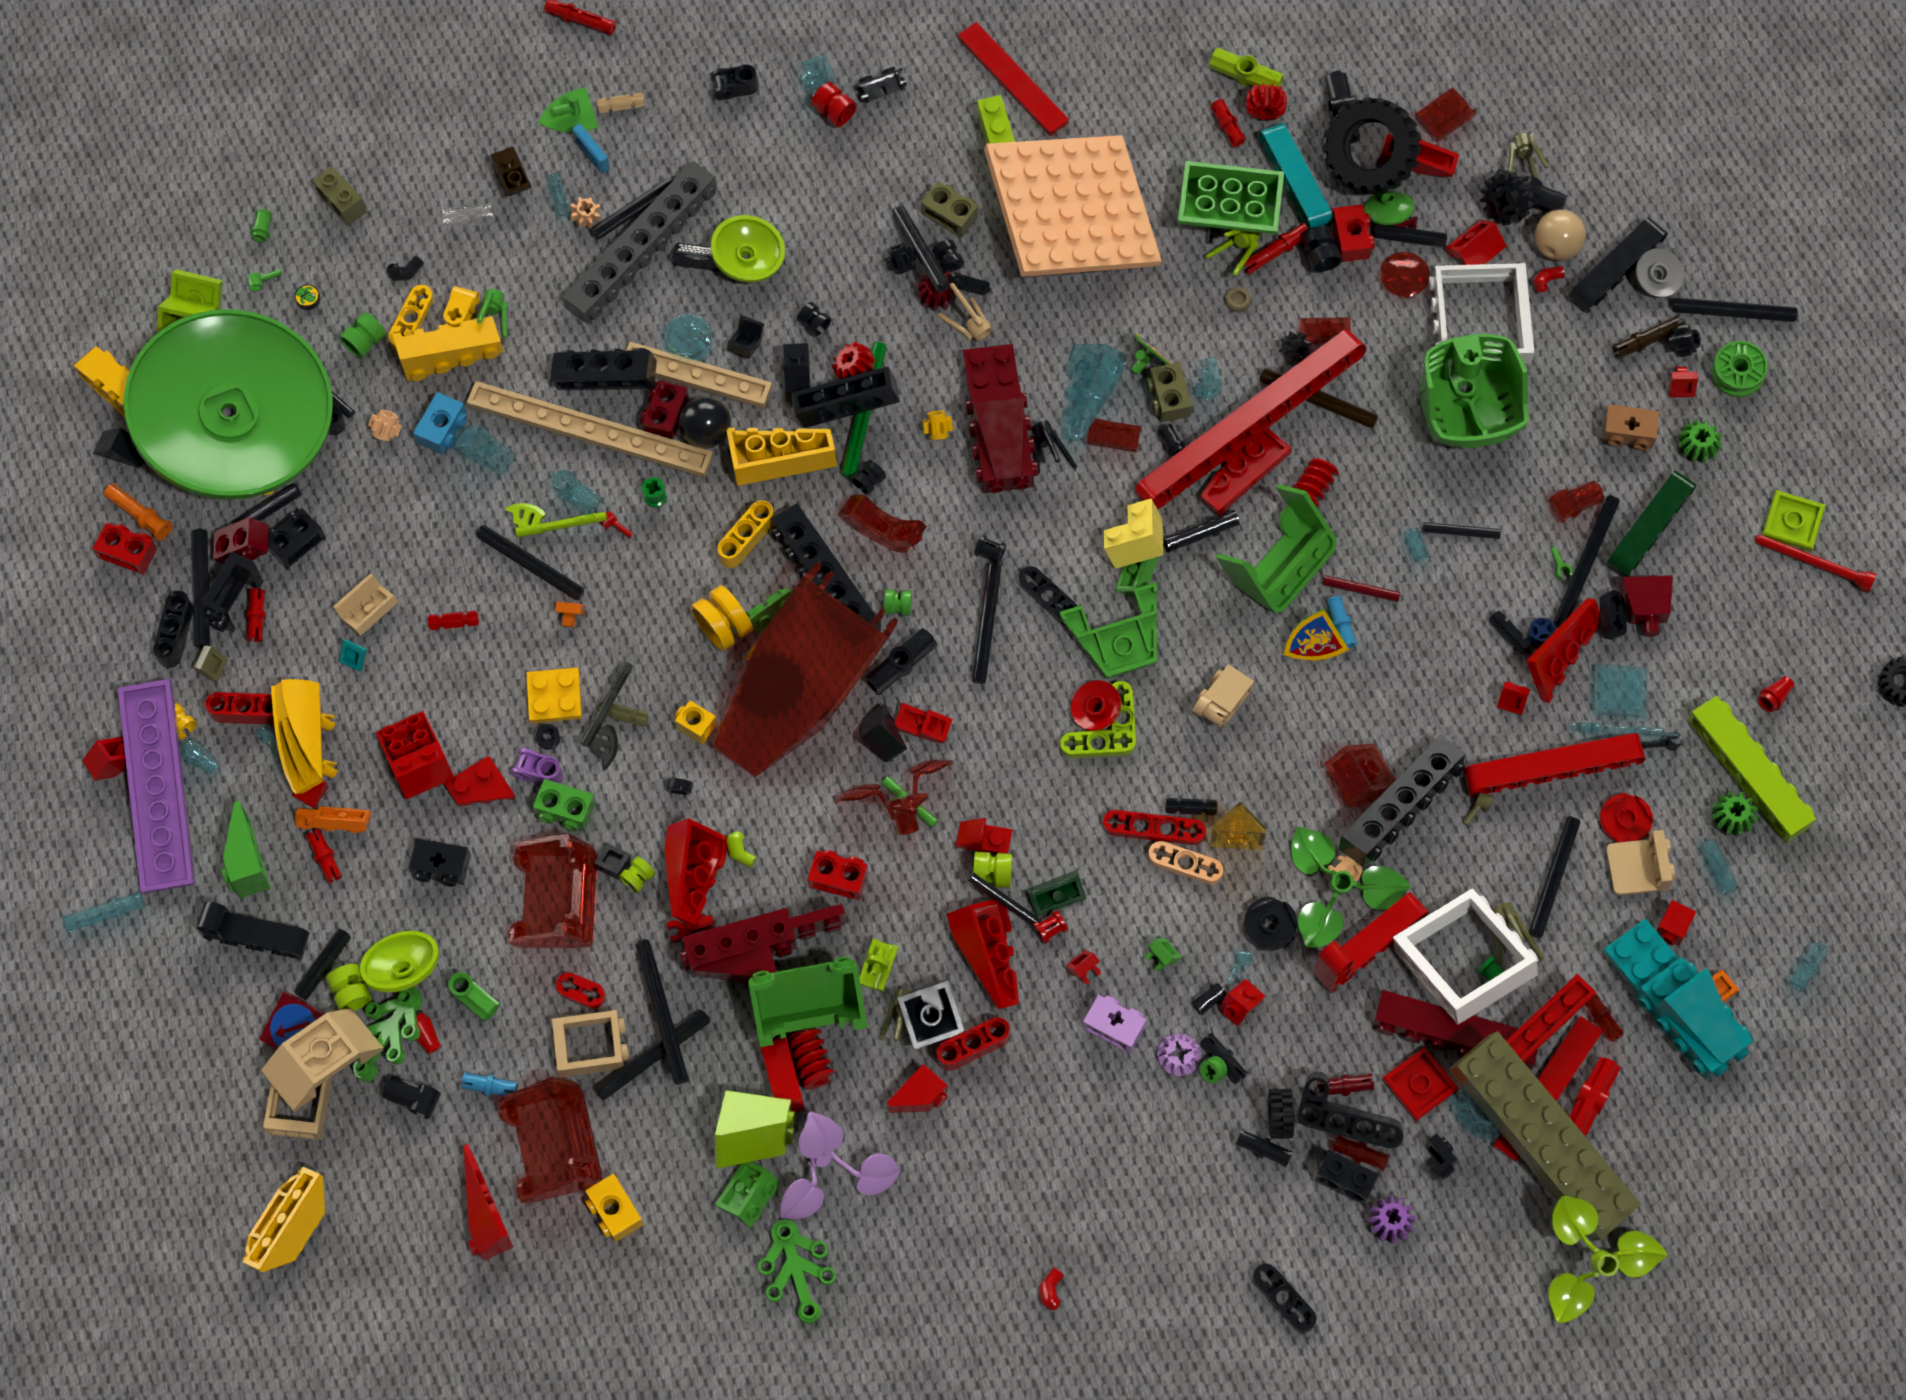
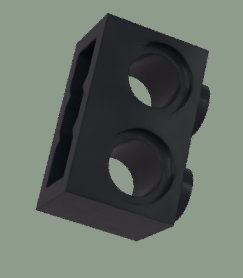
(298, 542)
(1346, 1177)

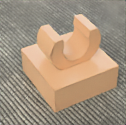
(1348, 865)

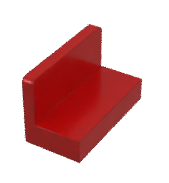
(1477, 244)

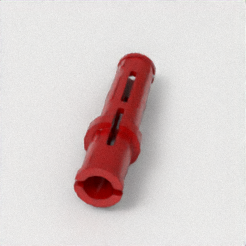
(576, 15)
(1284, 243)

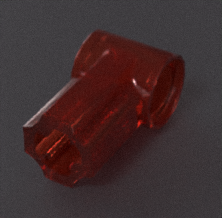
(1571, 503)

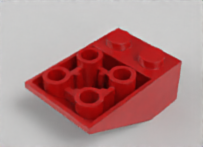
(414, 755)

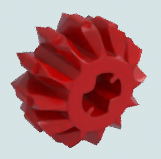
(1266, 102)
(853, 361)

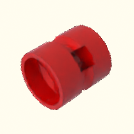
(831, 102)

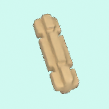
(620, 102)

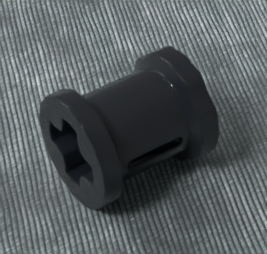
(990, 549)

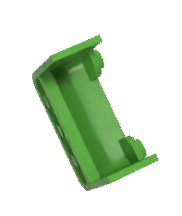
(1292, 560)

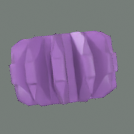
(1402, 1221)

